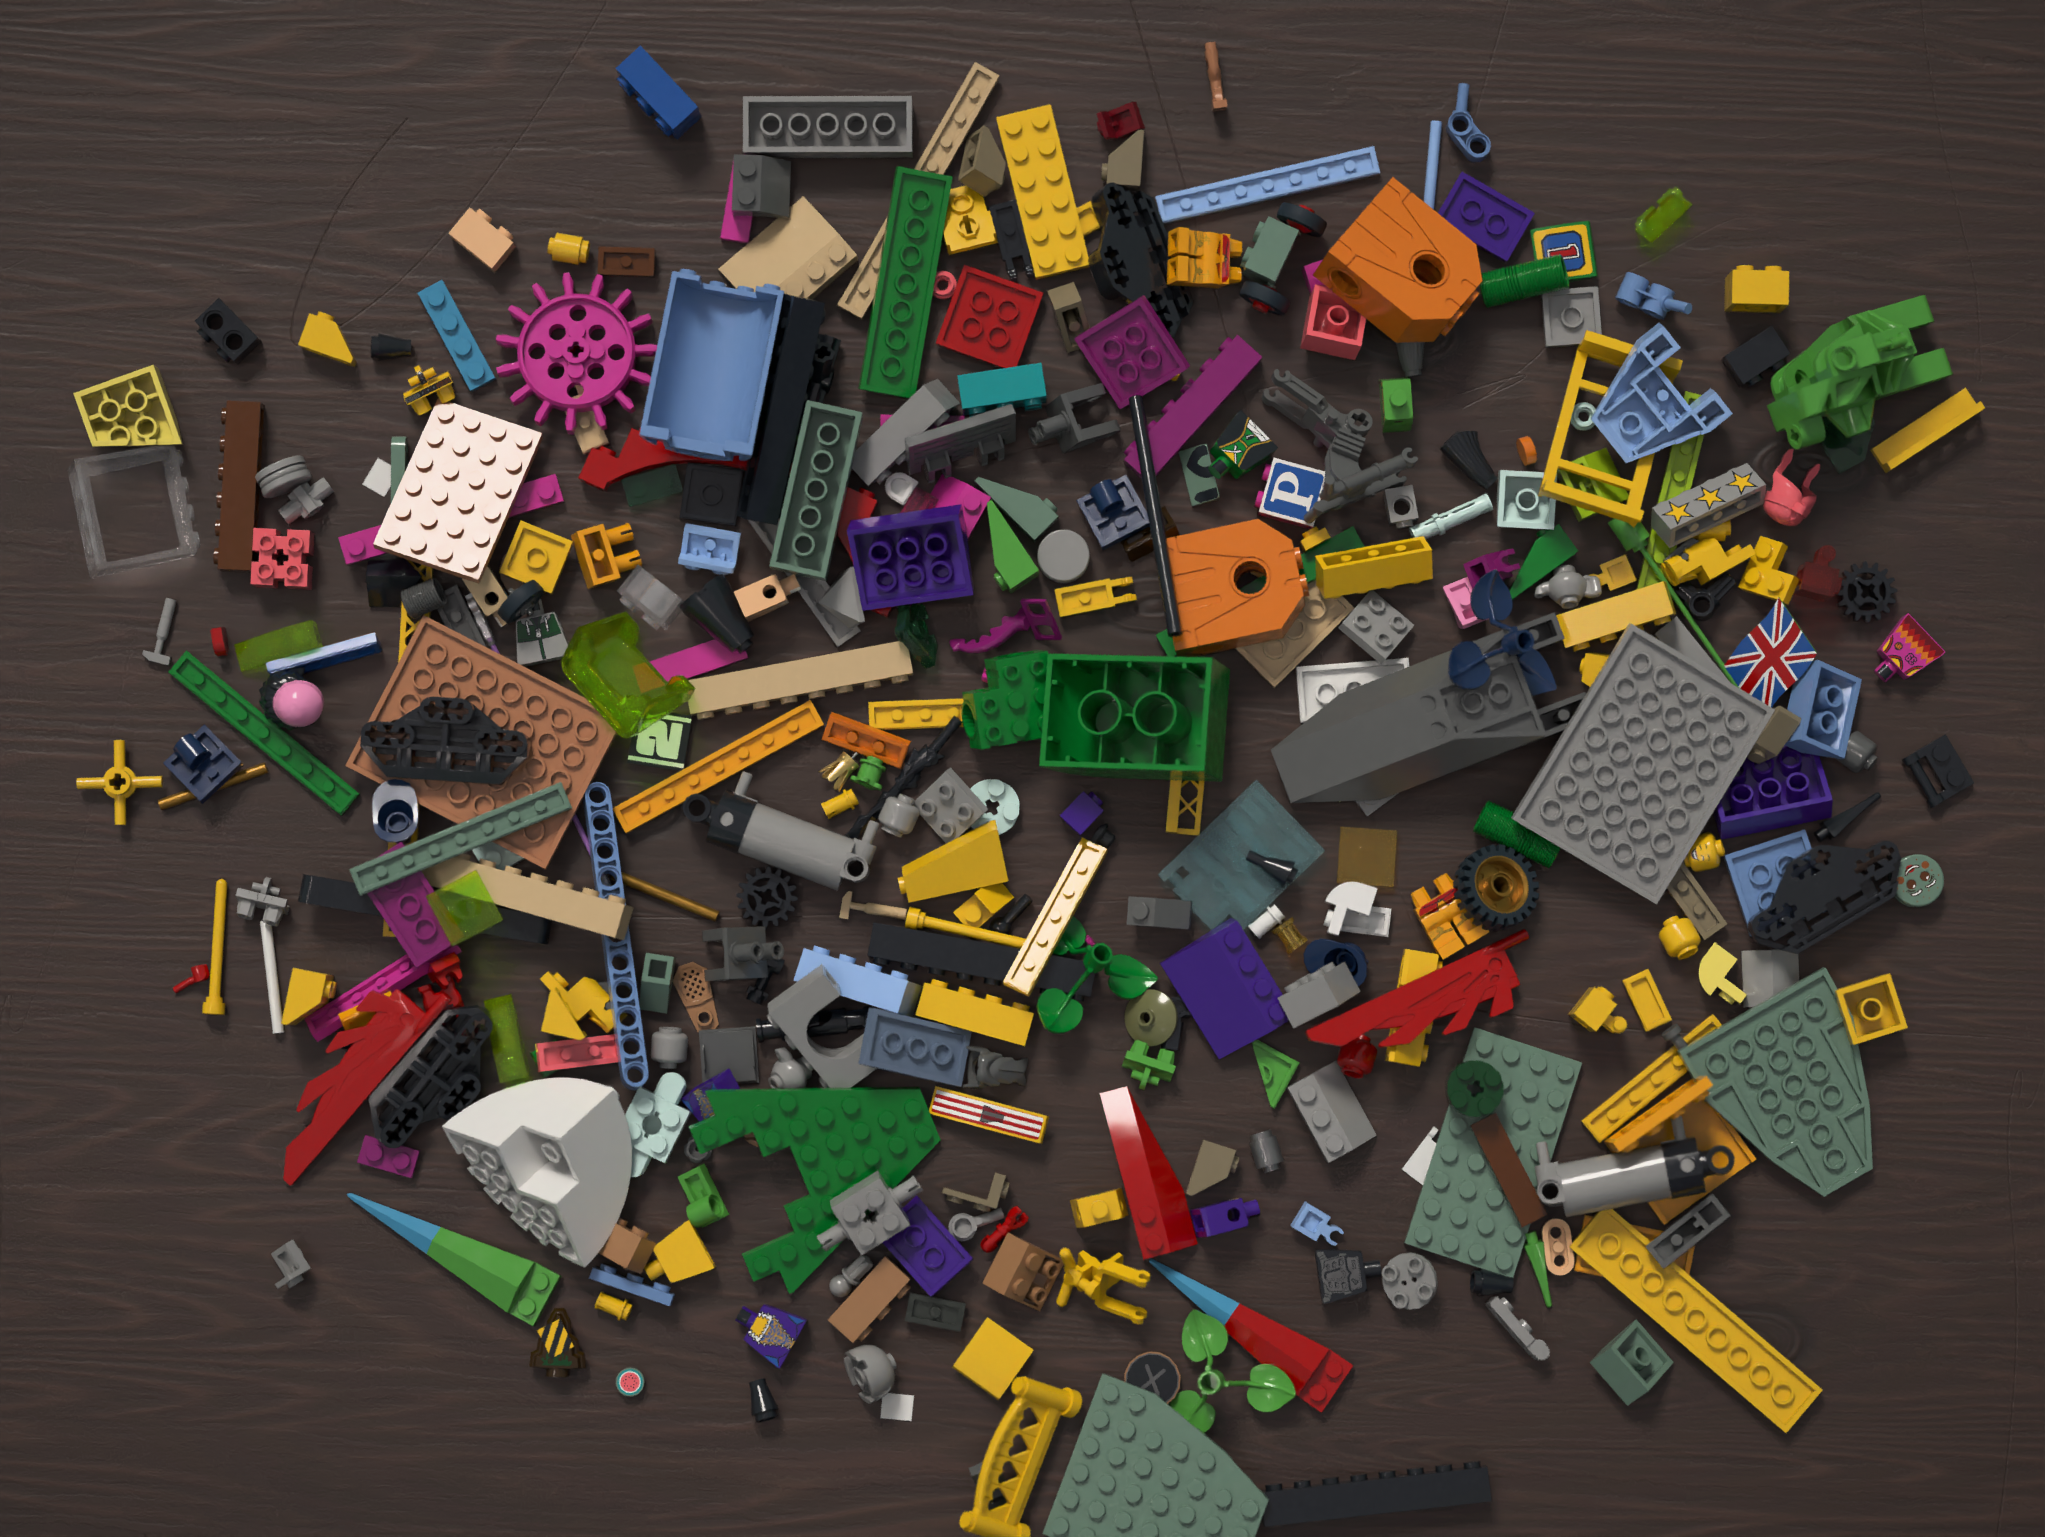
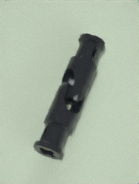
(836, 1022)

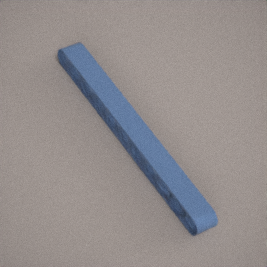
(615, 949)

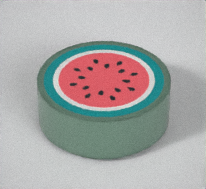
(630, 1381)

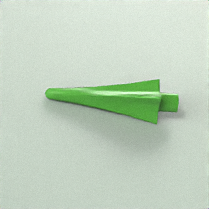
(1536, 1255)

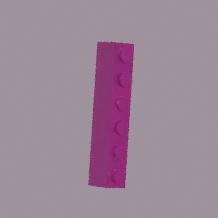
(1197, 403)

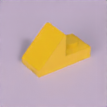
(983, 905)

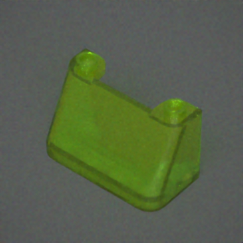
(619, 677)

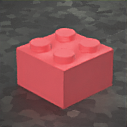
(1332, 325)

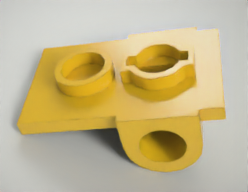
(967, 221)

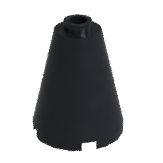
(720, 614)

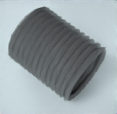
(423, 598)

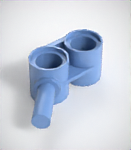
(1472, 133)
(1652, 300)

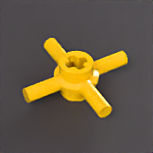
(126, 790)

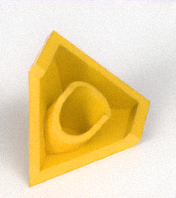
(560, 1019)

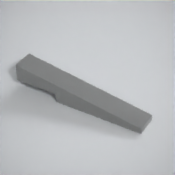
(811, 590)

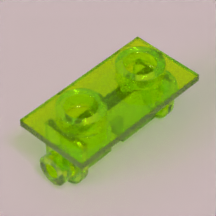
(1655, 222)

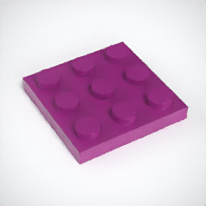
(1132, 351)

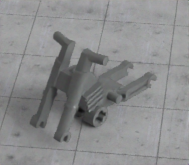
(1343, 478)

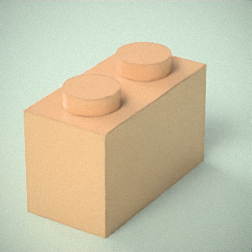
(483, 239)

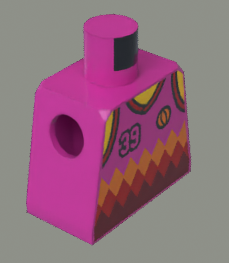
(1906, 650)

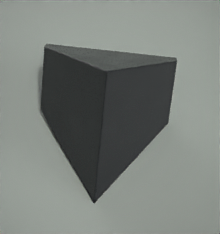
(387, 578)

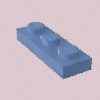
(633, 1284)

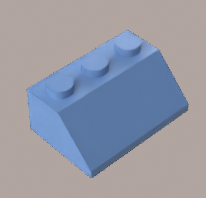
(1826, 704)

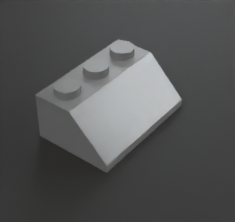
(1331, 1111)

